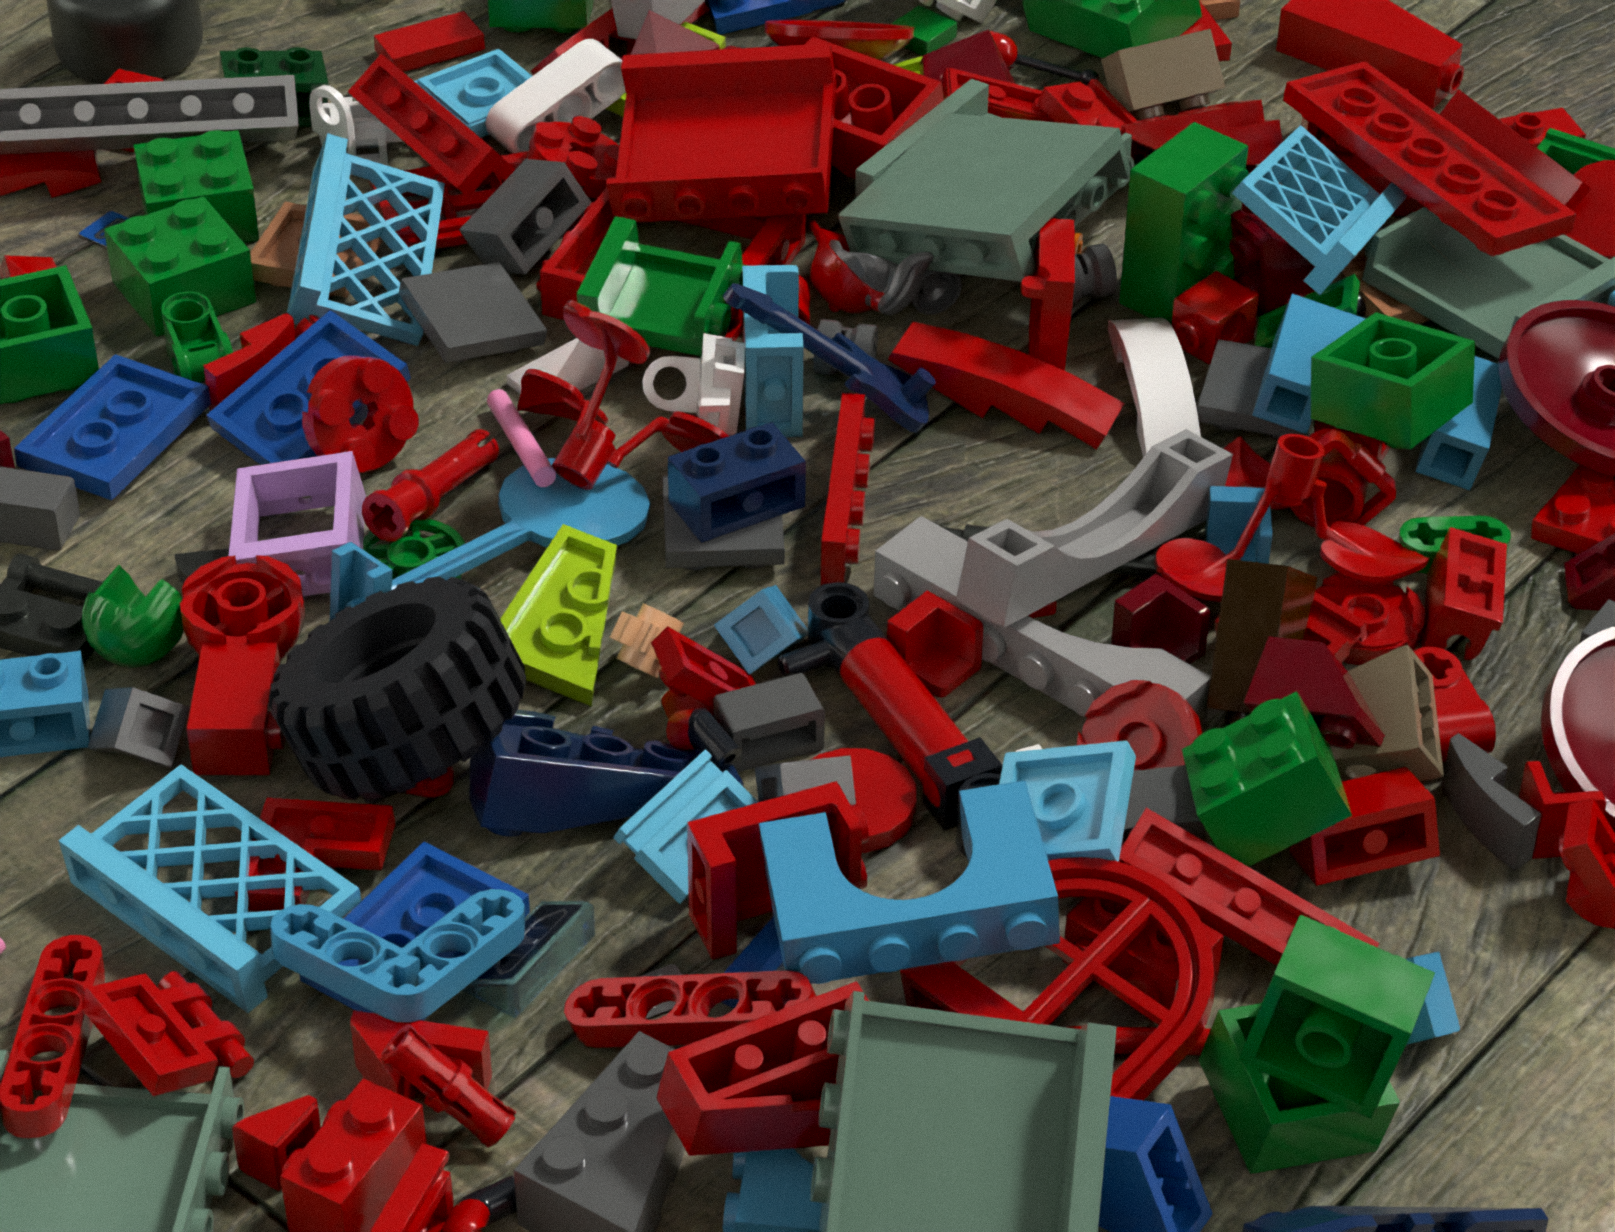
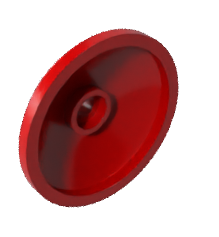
(867, 38)

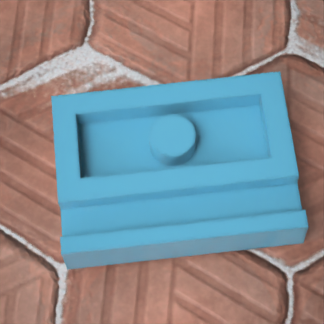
(660, 827)

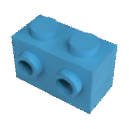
(43, 704)

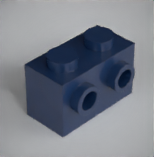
(736, 481)

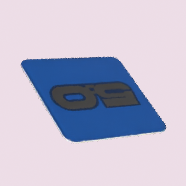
(96, 230)

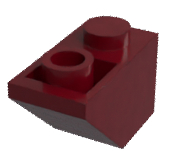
(1266, 262)
(1323, 687)

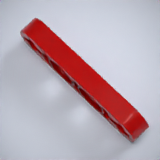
(615, 1009)
(50, 1033)

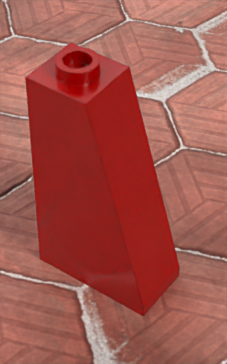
(1377, 32)

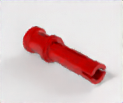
(418, 492)

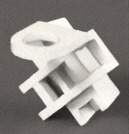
(349, 121)
(711, 382)

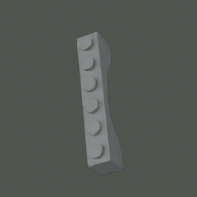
(1021, 571)
(1042, 657)

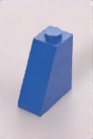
(1149, 1172)

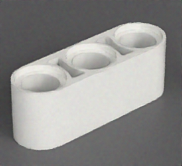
(572, 85)

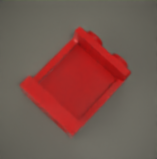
(728, 863)

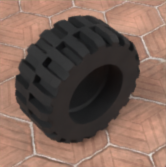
(398, 688)

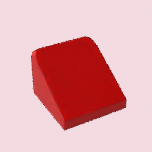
(271, 1136)

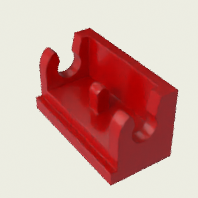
(1465, 591)

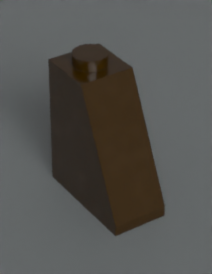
(1255, 604)

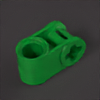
(192, 334)

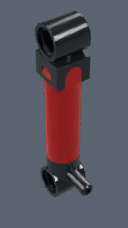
(896, 700)

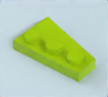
(563, 614)

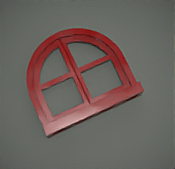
(1147, 899)

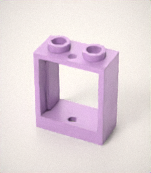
(278, 490)

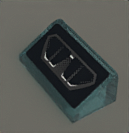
(551, 940)

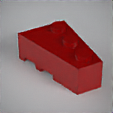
(755, 1081)

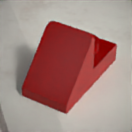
(694, 673)
(373, 1033)

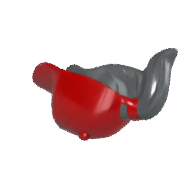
(862, 280)

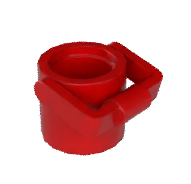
(1348, 470)

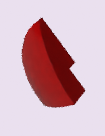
(1234, 119)

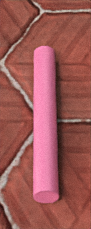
(521, 438)

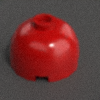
(243, 604)

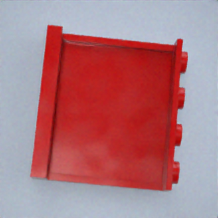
(725, 133)

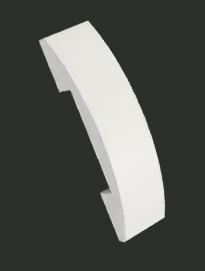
(1156, 378)

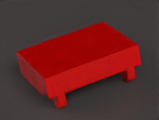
(1051, 292)

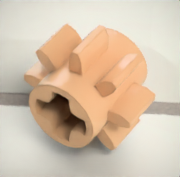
(637, 634)

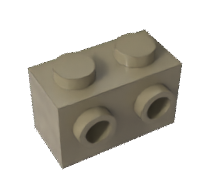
(1165, 74)

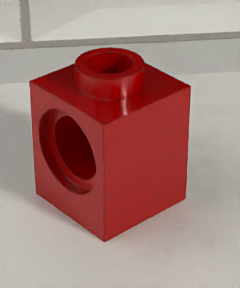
(1214, 311)

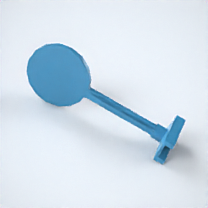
(611, 511)

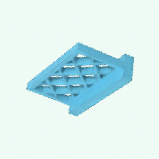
(1344, 227)
(321, 242)
(162, 910)

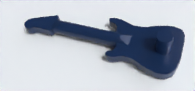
(892, 390)

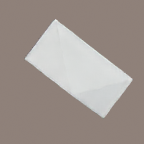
(571, 362)

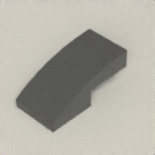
(1490, 812)

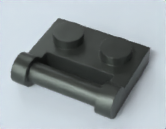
(38, 623)

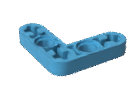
(400, 981)

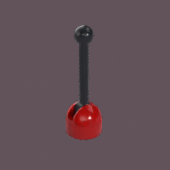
(1011, 57)

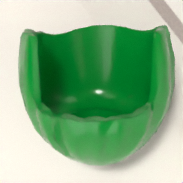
(131, 626)

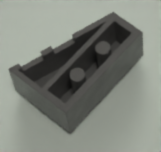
(607, 1155)

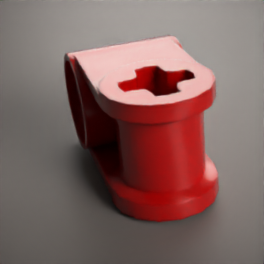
(1457, 702)

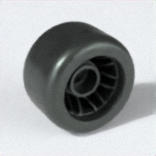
(127, 35)

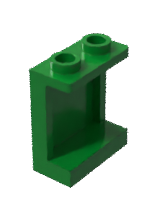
(661, 291)

